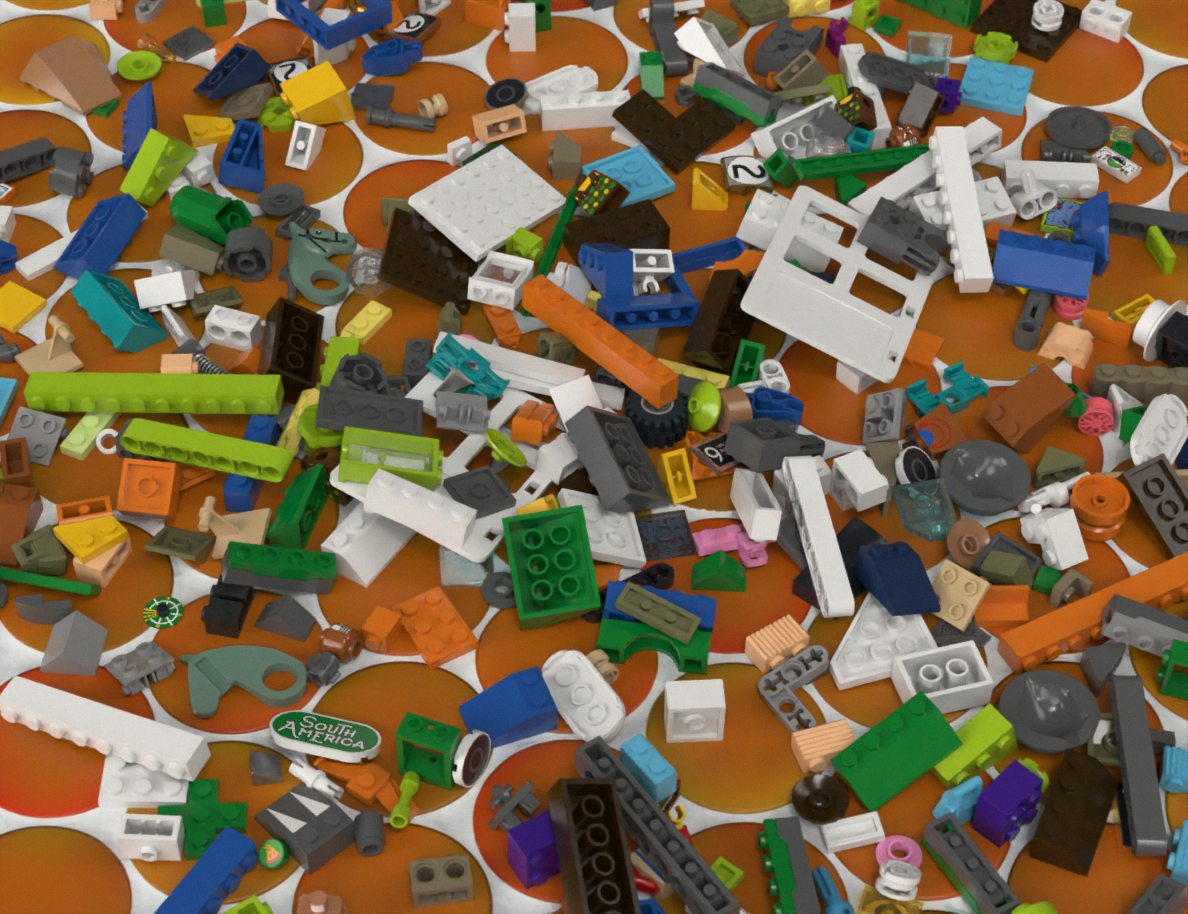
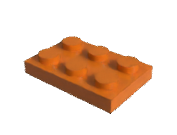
(435, 628)

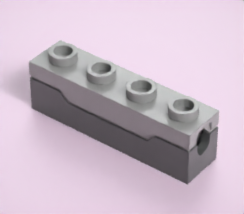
(1142, 625)

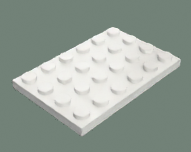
(487, 202)

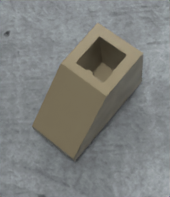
(566, 158)

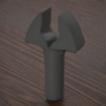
(285, 276)

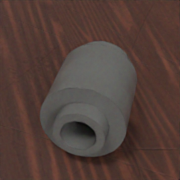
(369, 832)

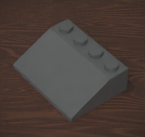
(616, 461)

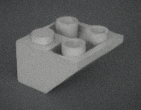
(884, 416)

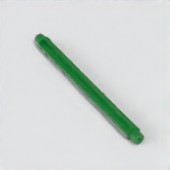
(555, 239)

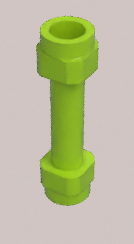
(401, 811)

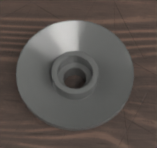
(281, 199)

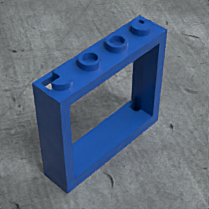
(376, 16)
(701, 258)

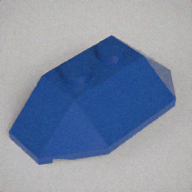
(1092, 229)

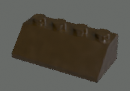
(720, 323)
(1075, 813)

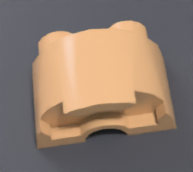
(1069, 343)

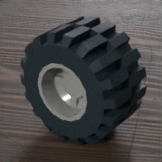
(655, 425)

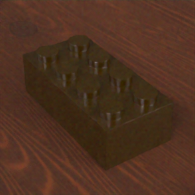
(628, 227)
(291, 346)

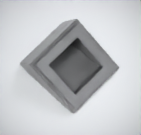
(1160, 739)
(265, 768)

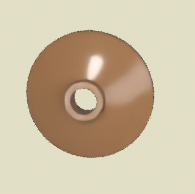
(967, 541)

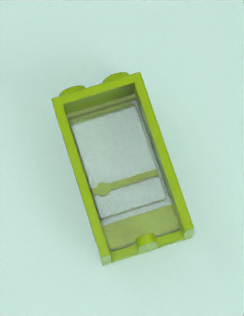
(399, 454)

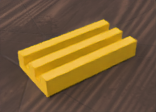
(1134, 305)

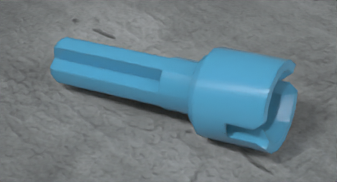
(829, 893)

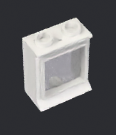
(500, 280)

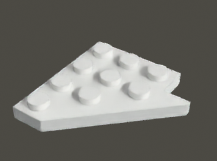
(874, 641)

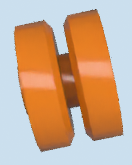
(1099, 506)

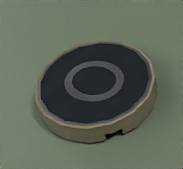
(505, 93)

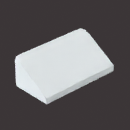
(176, 326)

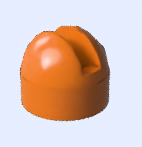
(771, 83)

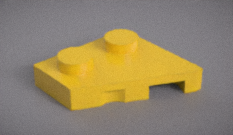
(208, 130)
(91, 537)

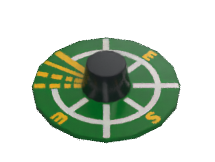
(163, 612)

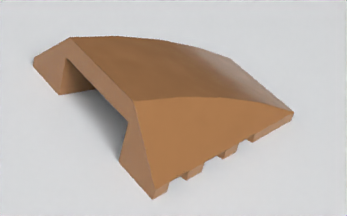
(72, 73)

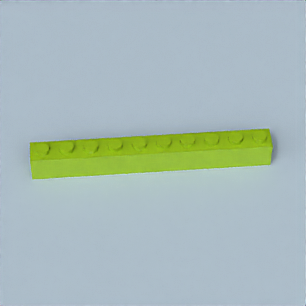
(154, 393)

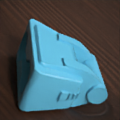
(960, 800)

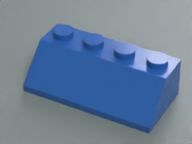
(139, 118)
(101, 237)
(1043, 264)

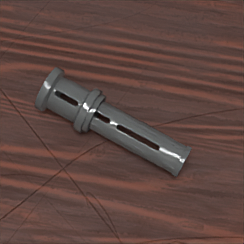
(391, 118)

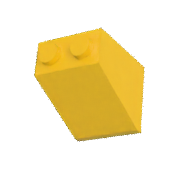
(317, 96)

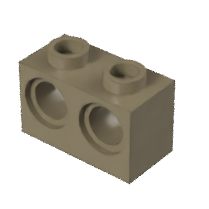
(441, 888)

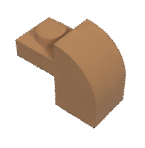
(734, 407)

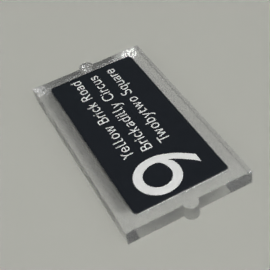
(712, 454)

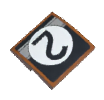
(414, 27)
(286, 69)

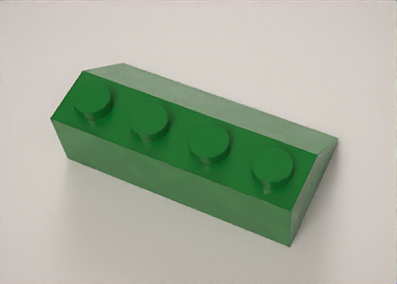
(896, 752)

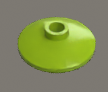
(139, 65)
(704, 406)
(504, 448)

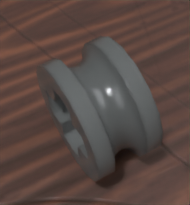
(684, 96)

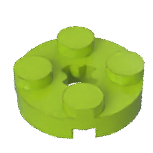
(995, 47)
(270, 119)
(316, 436)

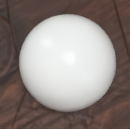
(104, 434)

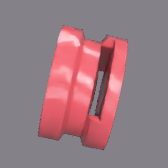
(1069, 307)
(1097, 416)

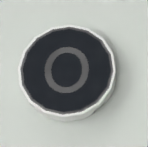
(914, 466)
(471, 758)

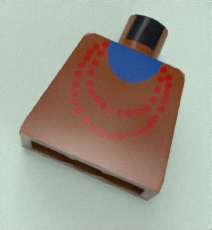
(935, 433)

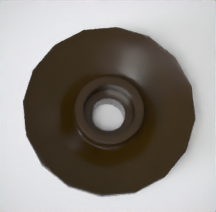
(822, 790)

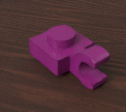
(835, 36)

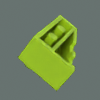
(156, 166)
(985, 741)

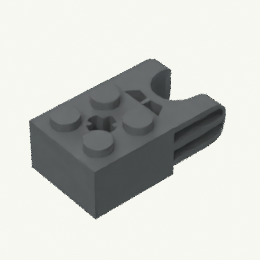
(784, 46)
(903, 237)
(766, 442)

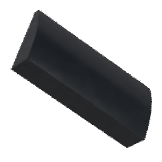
(849, 539)

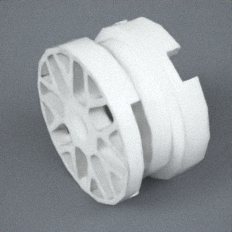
(1047, 15)
(899, 879)

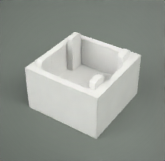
(694, 710)

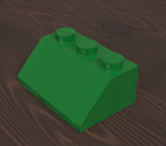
(299, 510)

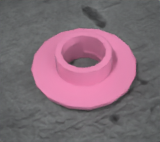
(902, 843)

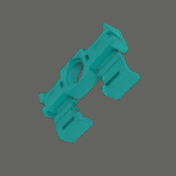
(455, 352)
(963, 390)

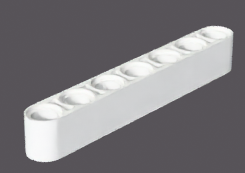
(818, 537)

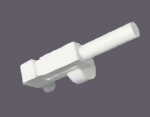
(1053, 494)

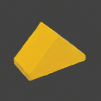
(707, 194)
(676, 476)

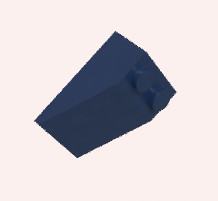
(234, 72)
(896, 578)

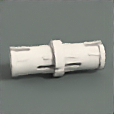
(316, 780)

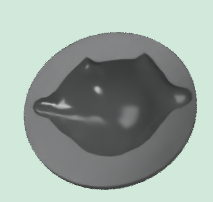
(985, 477)
(1050, 711)

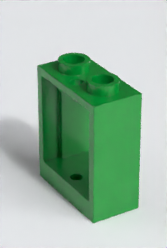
(1174, 683)
(429, 766)

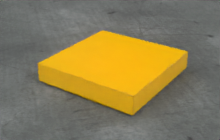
(18, 306)

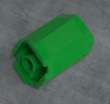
(208, 213)

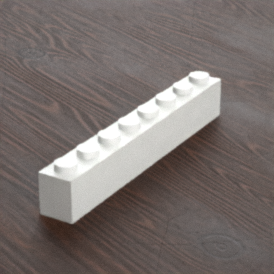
(920, 176)
(961, 209)
(104, 728)

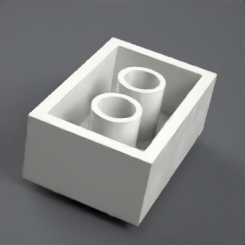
(948, 675)

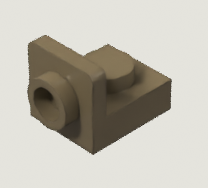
(1069, 585)

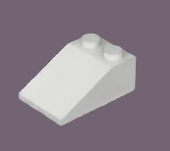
(707, 44)

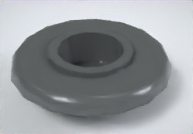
(495, 598)

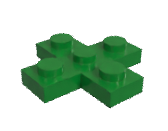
(206, 817)

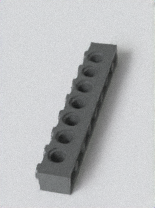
(657, 834)

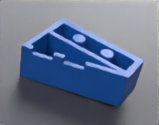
(244, 158)
(608, 268)

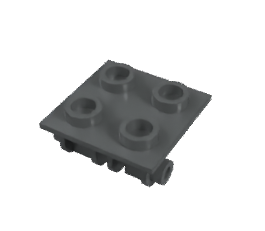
(1056, 152)

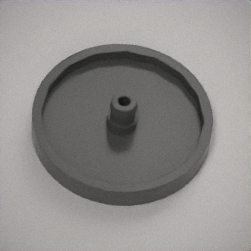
(1078, 127)

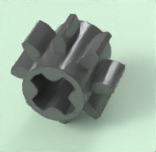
(323, 668)

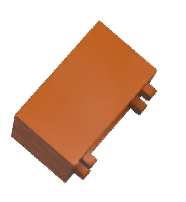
(487, 12)
(149, 489)

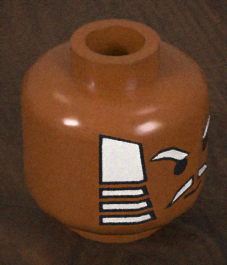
(903, 136)
(341, 642)

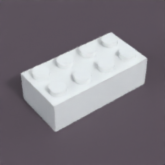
(992, 201)
(763, 220)

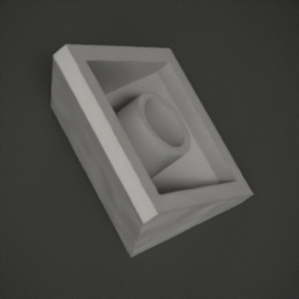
(74, 646)

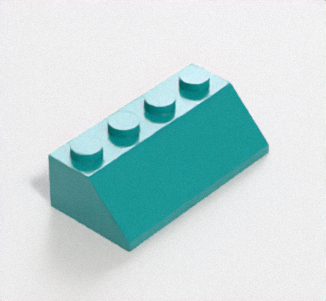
(117, 312)

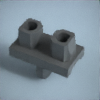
(523, 799)

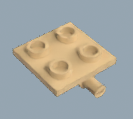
(53, 354)
(237, 527)
(958, 594)

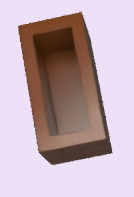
(16, 462)

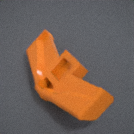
(366, 782)

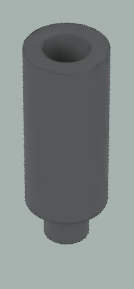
(1150, 146)

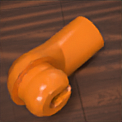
(1182, 149)

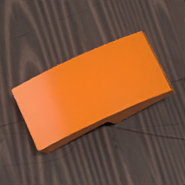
(1106, 329)

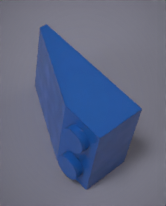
(512, 709)

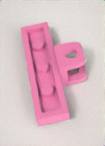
(732, 538)

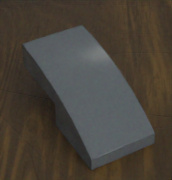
(36, 610)

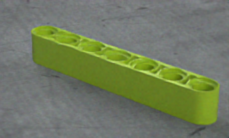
(207, 450)

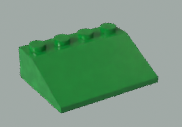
(551, 566)

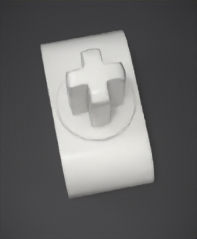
(1034, 197)
(770, 376)

